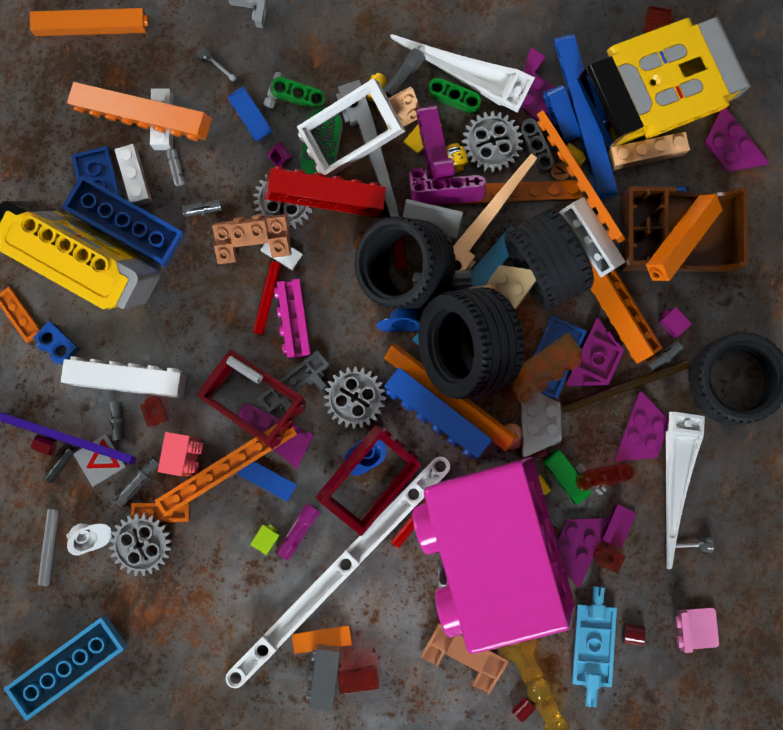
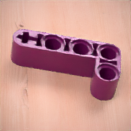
(433, 143)
(446, 189)

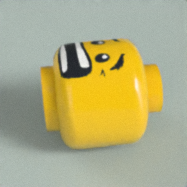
(458, 156)

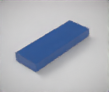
(268, 480)

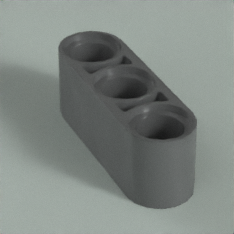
(537, 137)

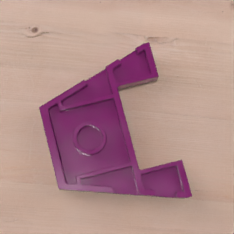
(534, 99)

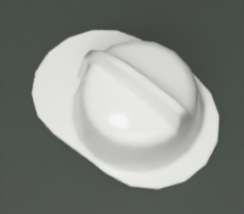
(87, 538)

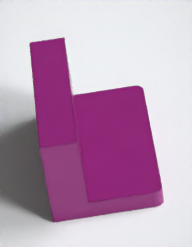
(618, 525)

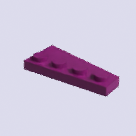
(291, 450)

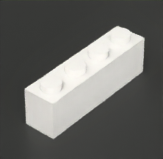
(593, 237)

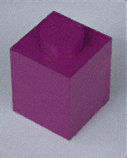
(674, 322)

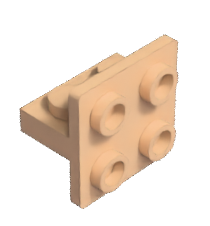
(404, 106)

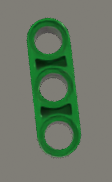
(287, 94)
(459, 103)
(565, 476)

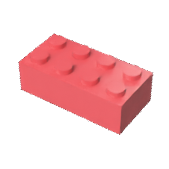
(180, 455)

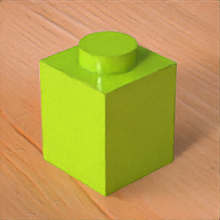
(266, 538)

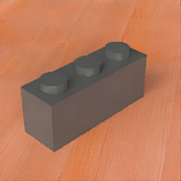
(323, 676)

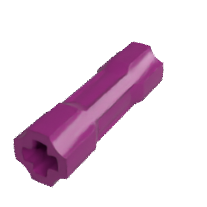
(297, 532)

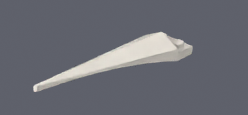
(496, 82)
(682, 447)

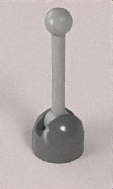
(205, 54)
(706, 545)

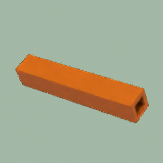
(88, 22)
(684, 237)

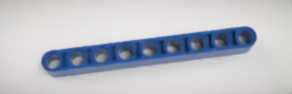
(590, 134)

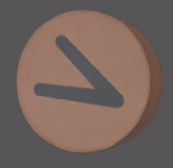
(559, 171)

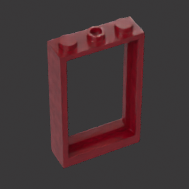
(219, 376)
(325, 494)

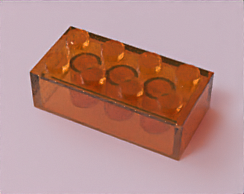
(545, 367)

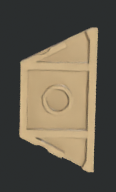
(512, 283)

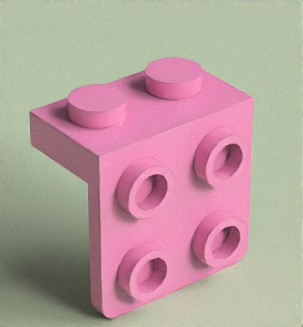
(696, 629)

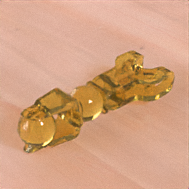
(538, 689)

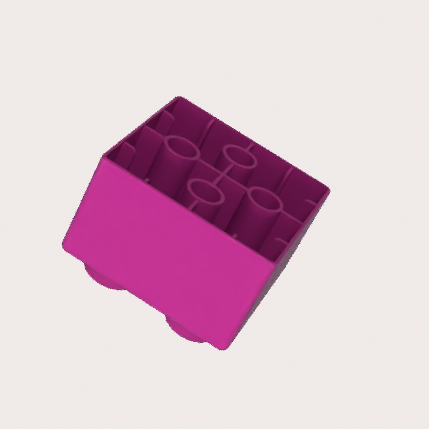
(497, 557)

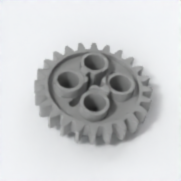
(497, 158)
(264, 207)
(345, 412)
(124, 550)

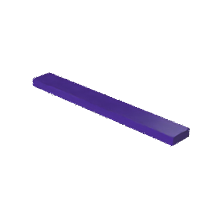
(67, 439)

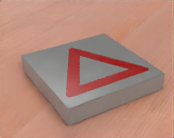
(97, 466)

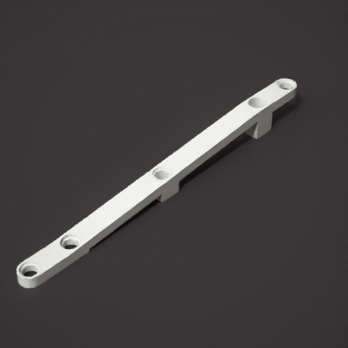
(335, 574)

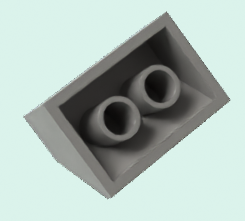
(444, 218)

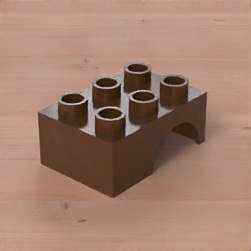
(652, 214)

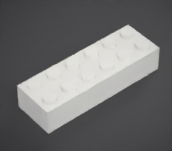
(123, 378)

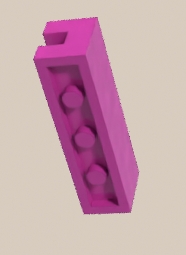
(293, 319)

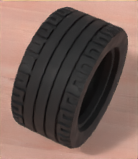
(495, 337)

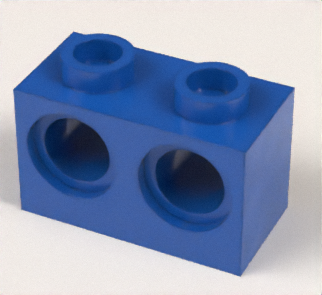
(59, 340)

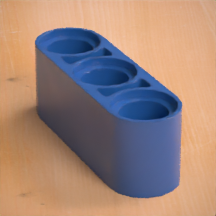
(561, 113)
(249, 114)

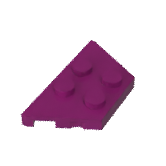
(732, 145)
(599, 358)
(643, 431)
(578, 545)

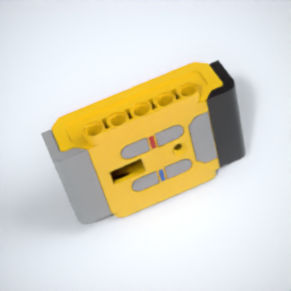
(662, 80)
(75, 255)

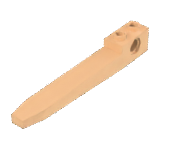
(478, 227)

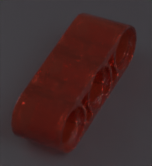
(597, 479)

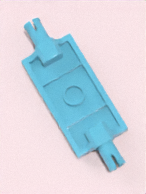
(594, 646)

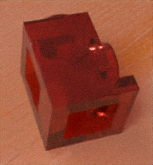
(153, 420)
(617, 558)

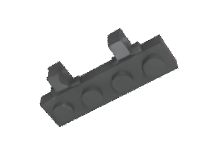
(306, 372)

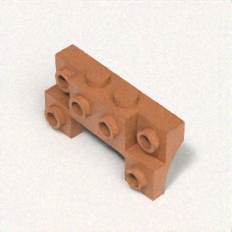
(252, 232)
(486, 663)

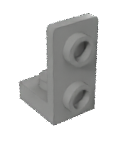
(259, 9)

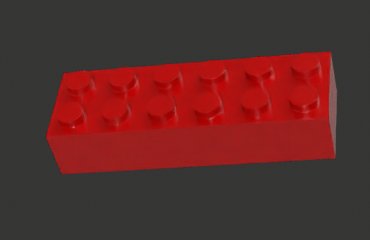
(324, 192)

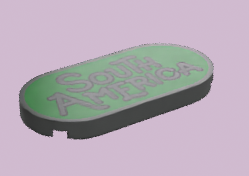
(327, 137)

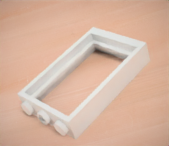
(395, 128)

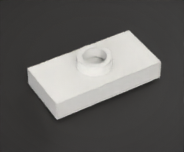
(288, 261)

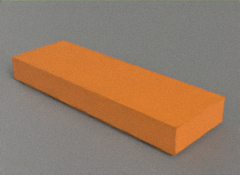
(18, 314)
(179, 515)
(309, 640)

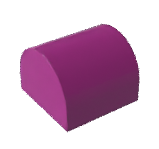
(280, 155)

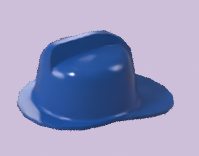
(400, 320)
(372, 458)

